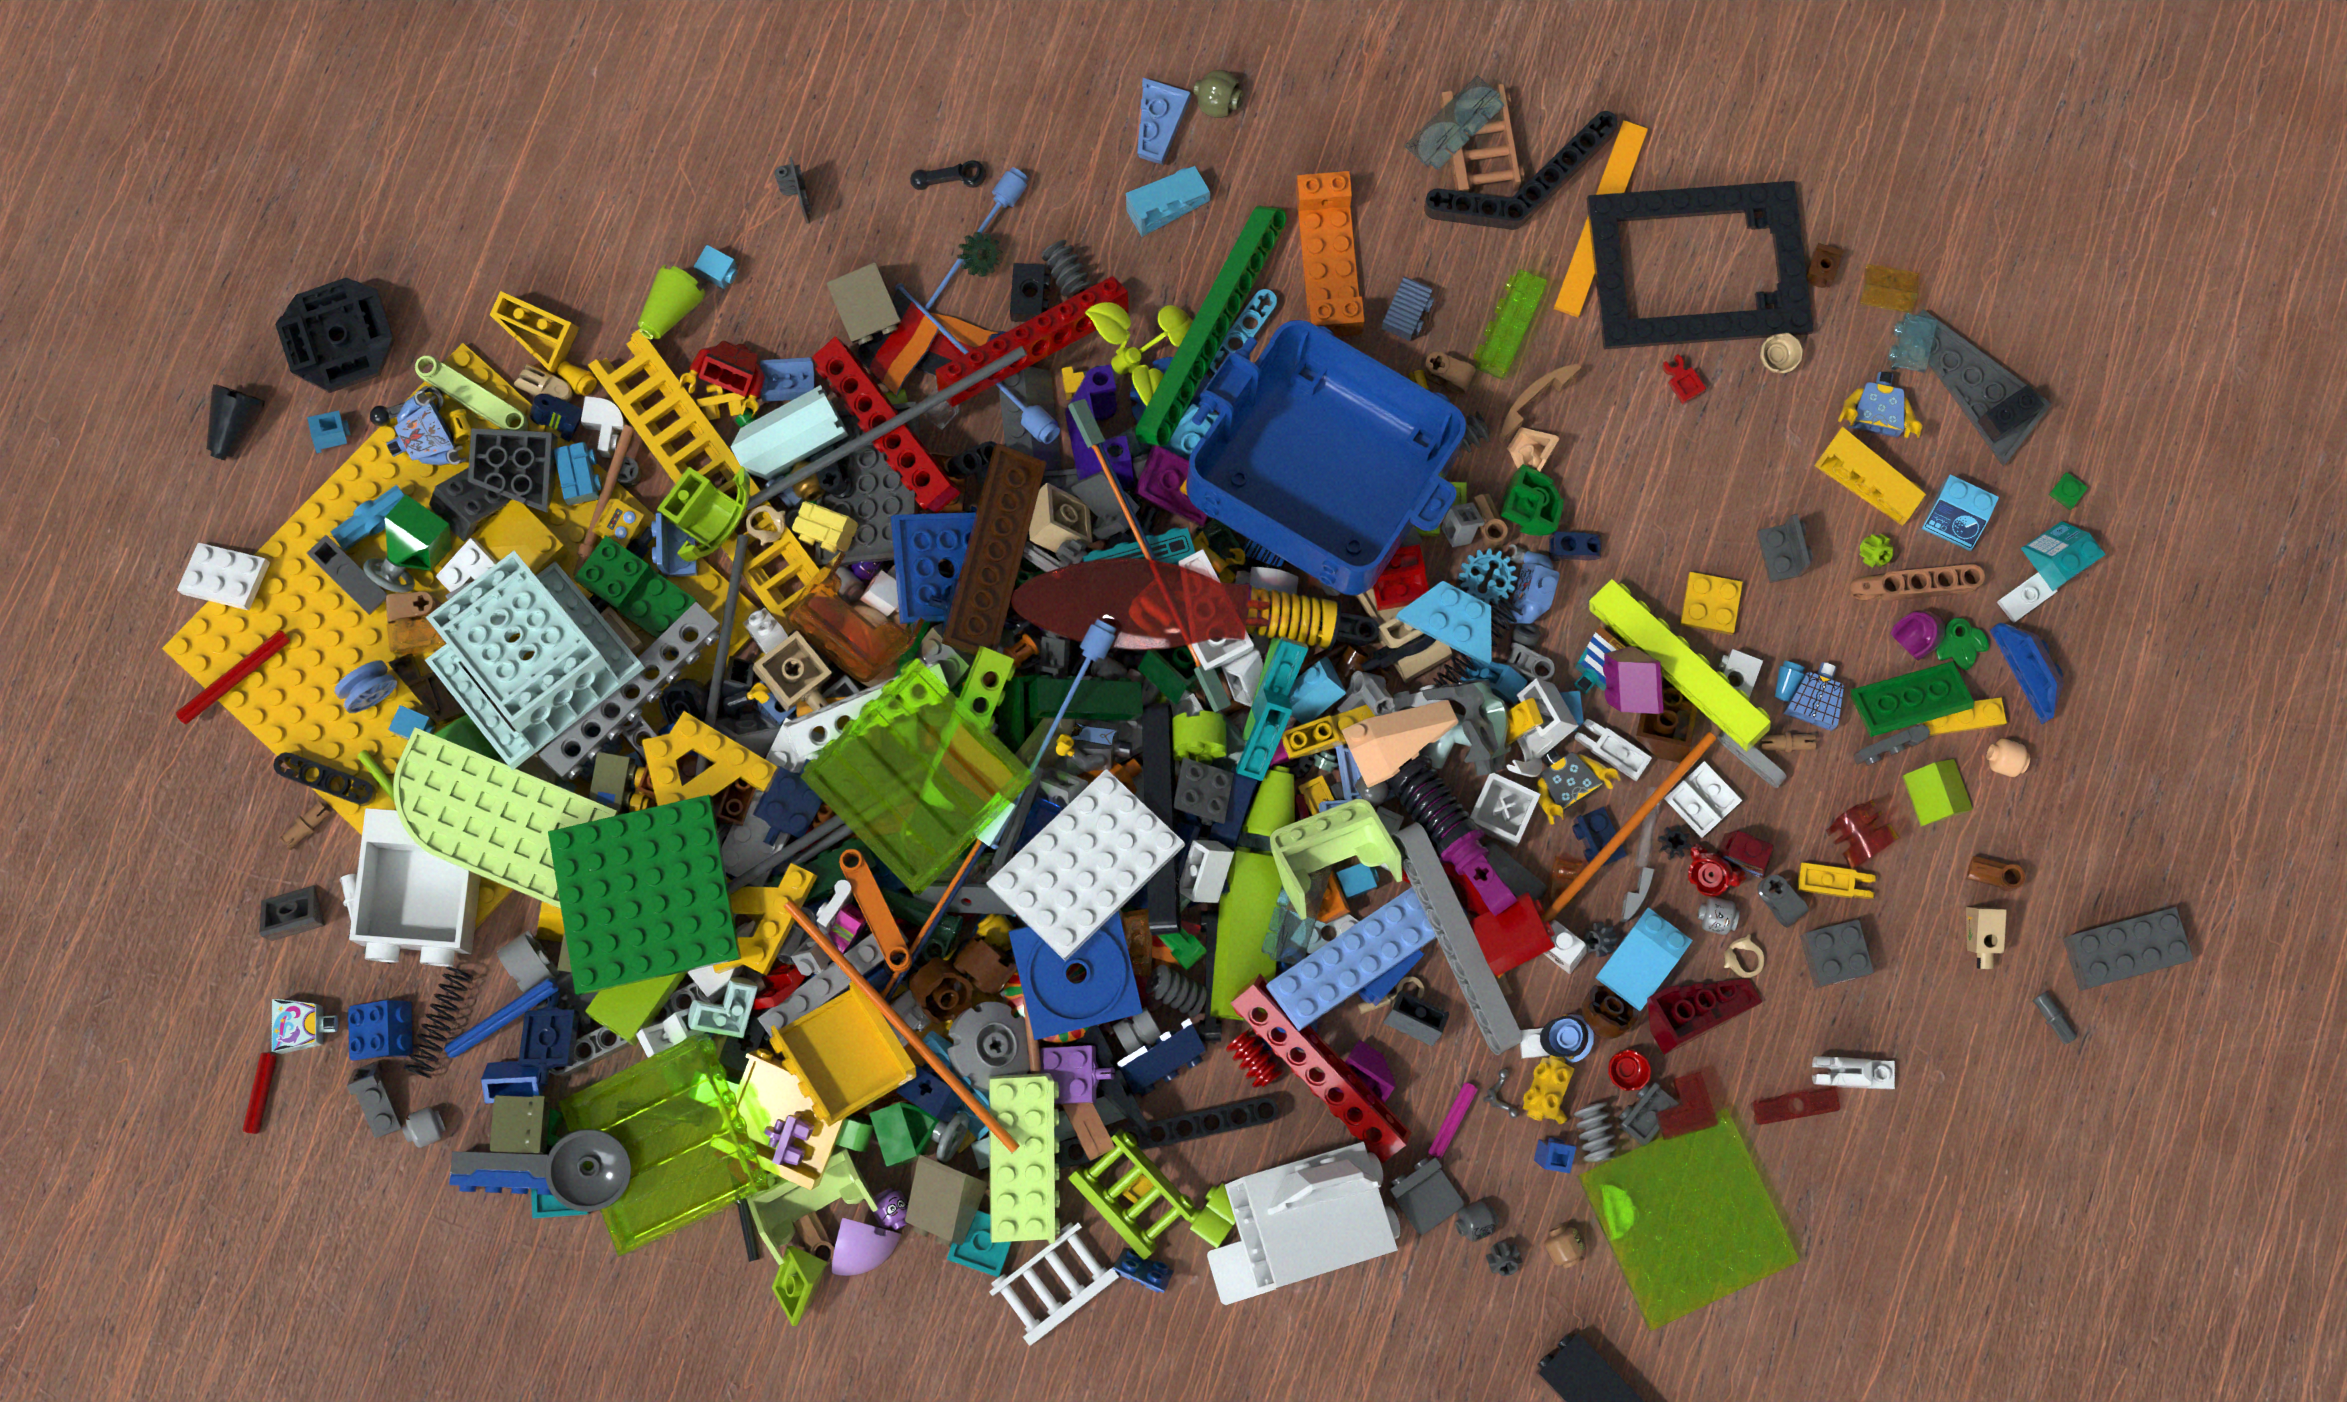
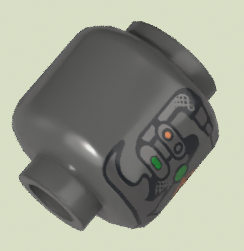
(1476, 1221)

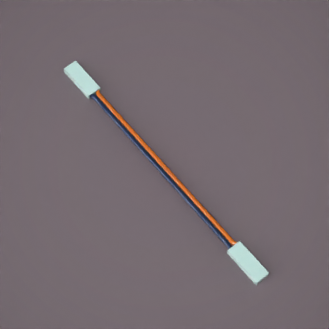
(988, 836)

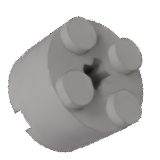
(527, 961)

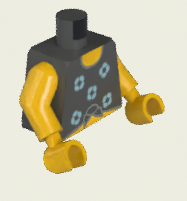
(1570, 781)

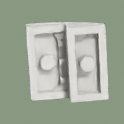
(1703, 799)

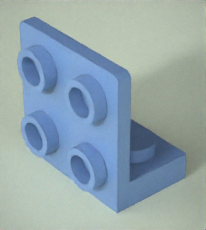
(668, 542)

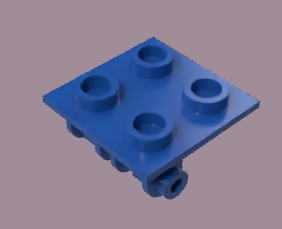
(1148, 1272)

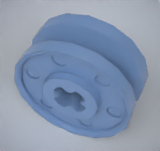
(365, 686)

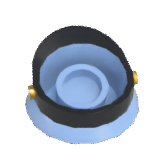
(1567, 1038)

